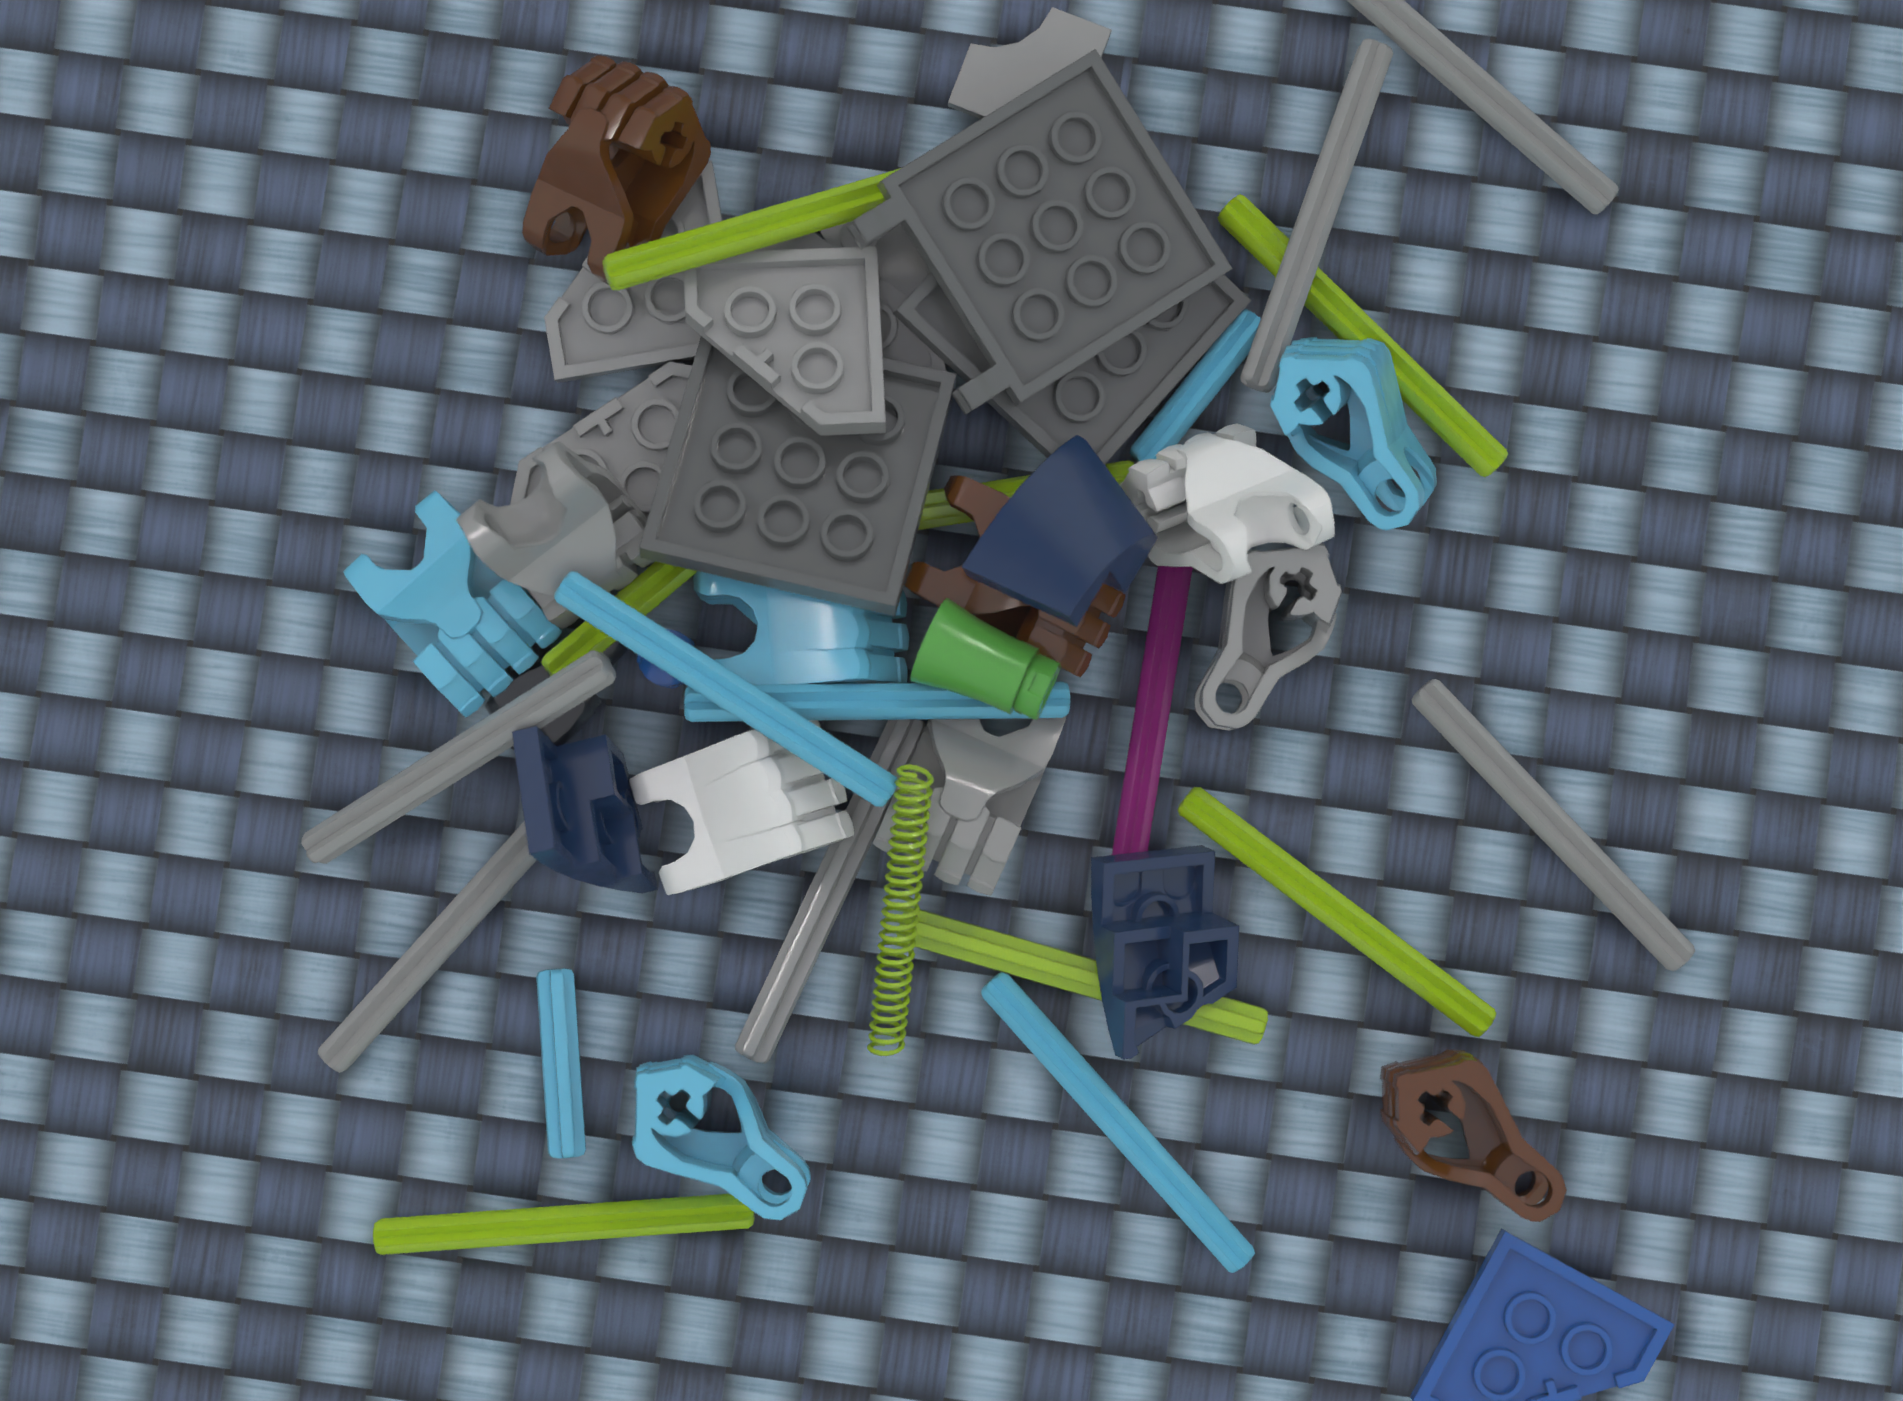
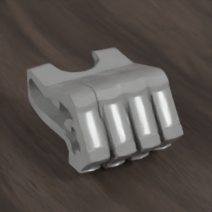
(569, 523)
(1244, 637)
(977, 795)

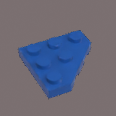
(1539, 1334)

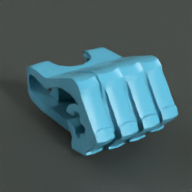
(1380, 438)
(455, 612)
(810, 637)
(724, 1159)

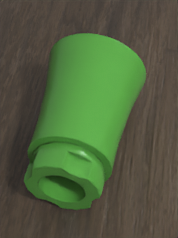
(983, 663)

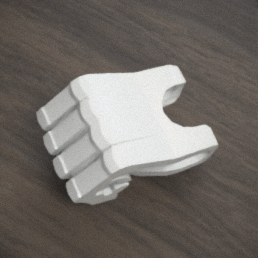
(1222, 499)
(747, 808)

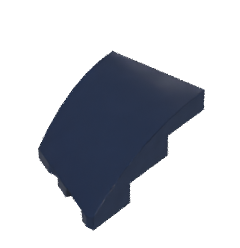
(1063, 536)
(581, 810)
(1158, 941)

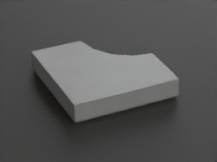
(1002, 73)

